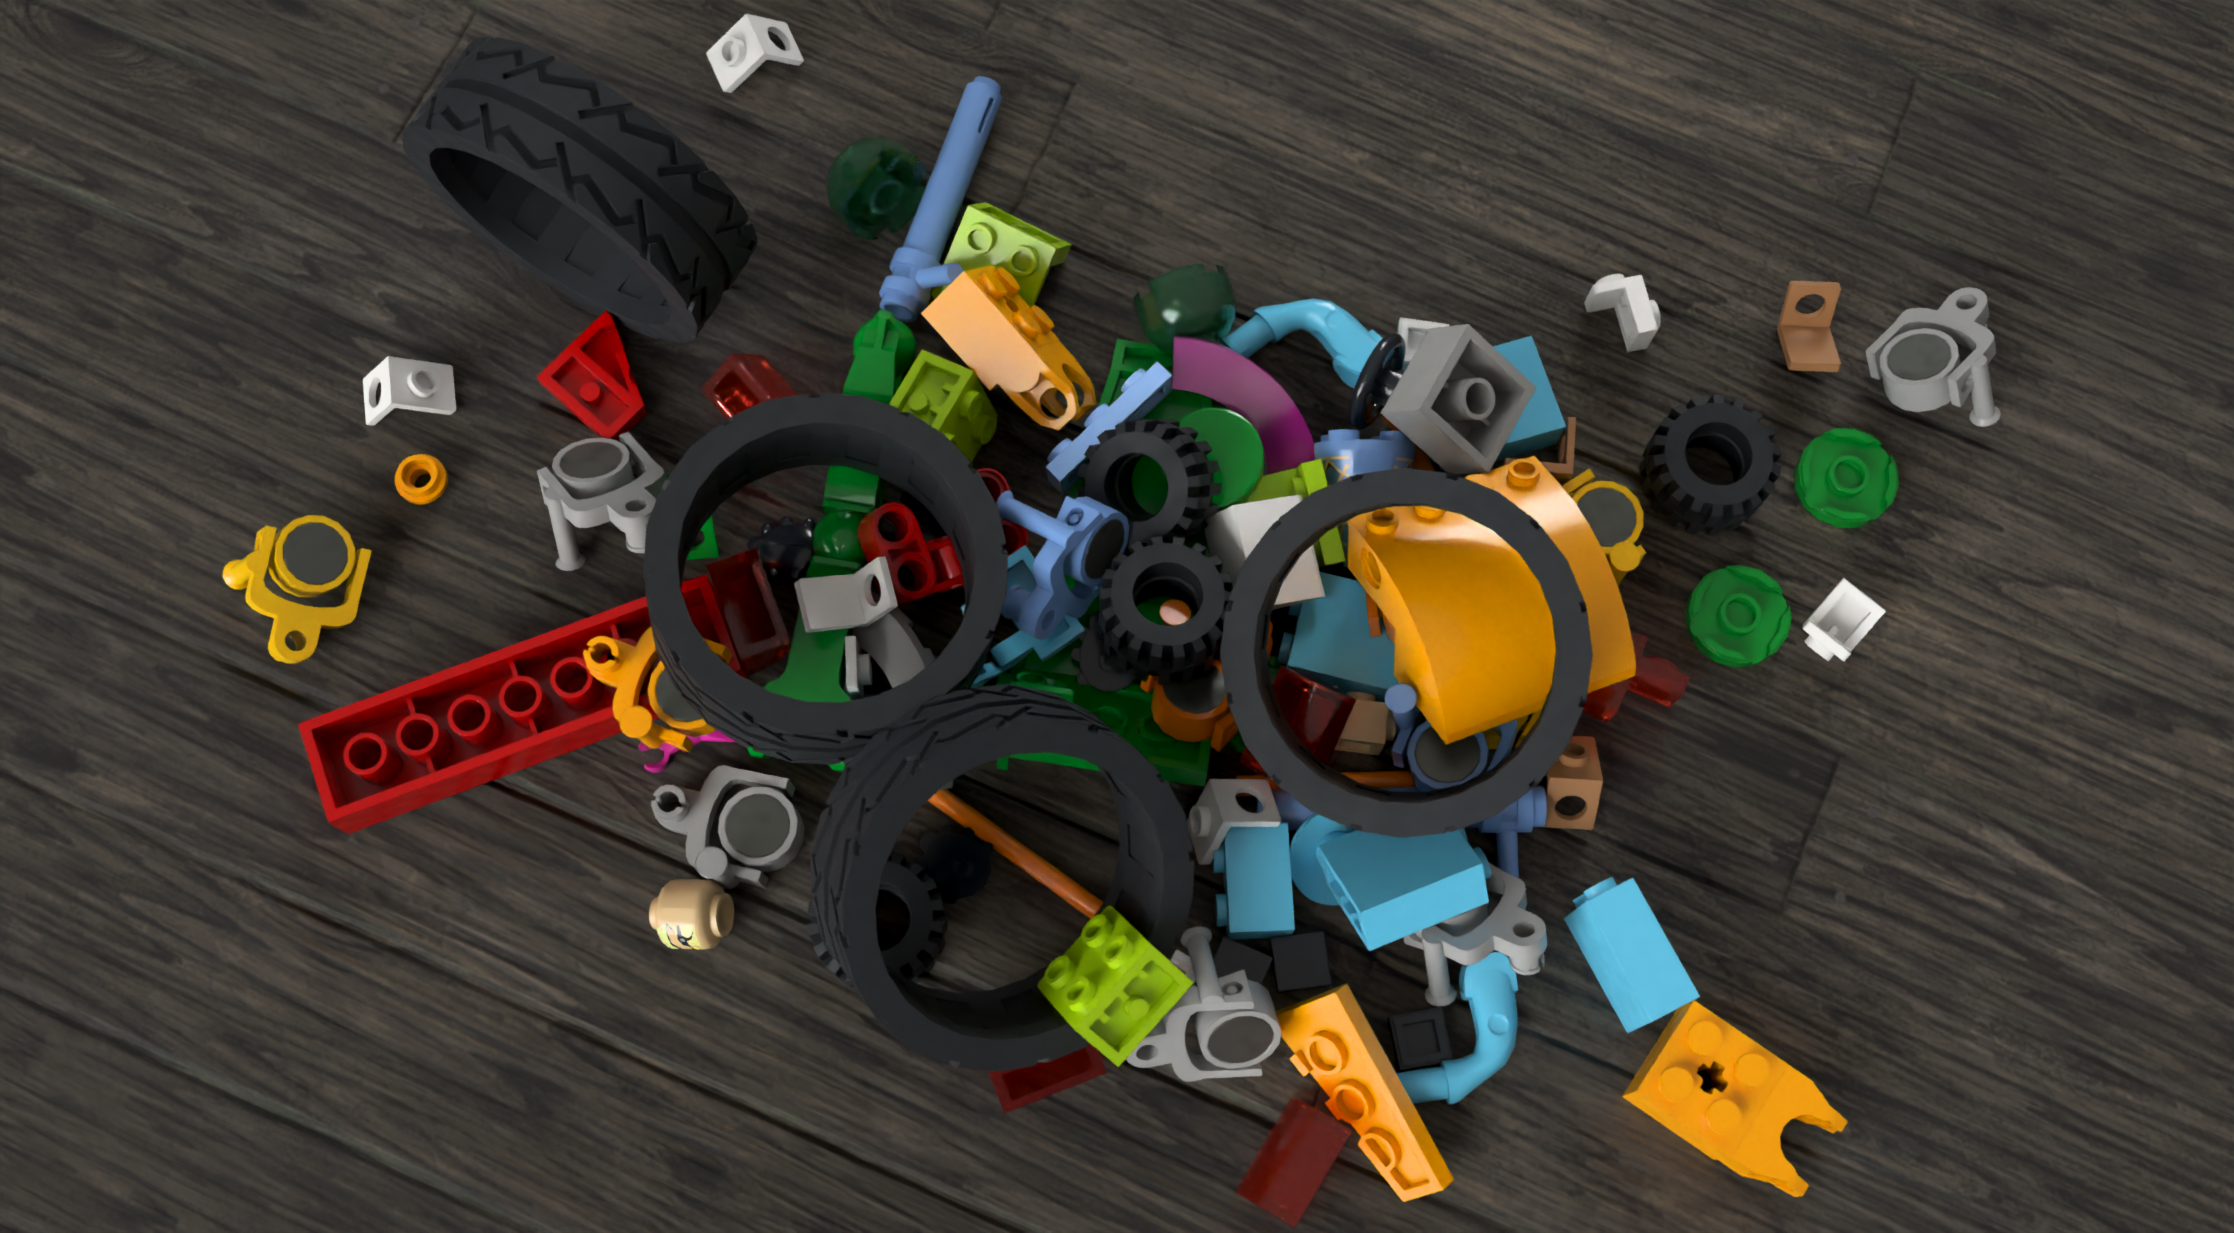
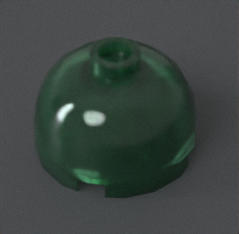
(875, 186)
(1187, 305)

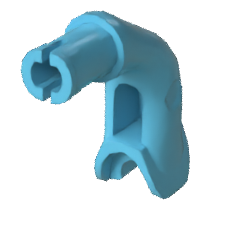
(1331, 325)
(1492, 1001)

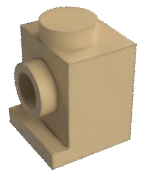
(1367, 726)

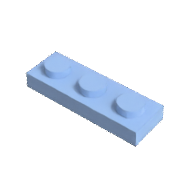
(1140, 396)

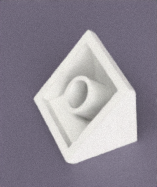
(1238, 530)

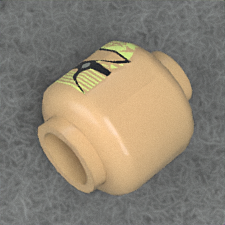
(692, 914)

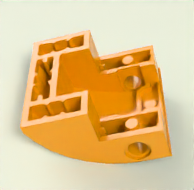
(1472, 612)

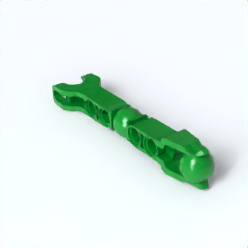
(818, 659)

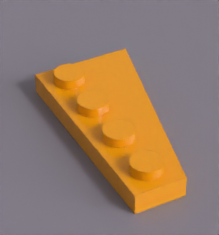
(1364, 1090)

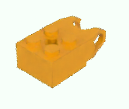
(1010, 344)
(1748, 1099)

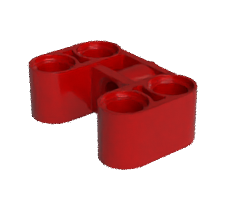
(933, 561)

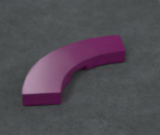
(1249, 391)

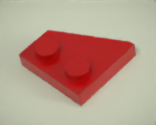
(597, 381)

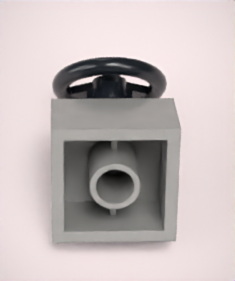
(1451, 400)

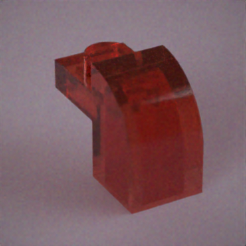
(1653, 679)

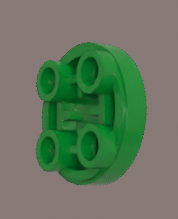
(1236, 449)

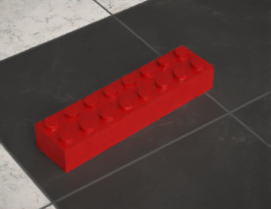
(483, 716)

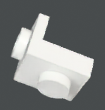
(1635, 312)
(1841, 621)

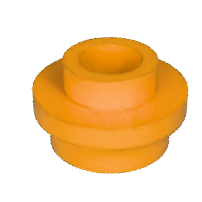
(411, 469)

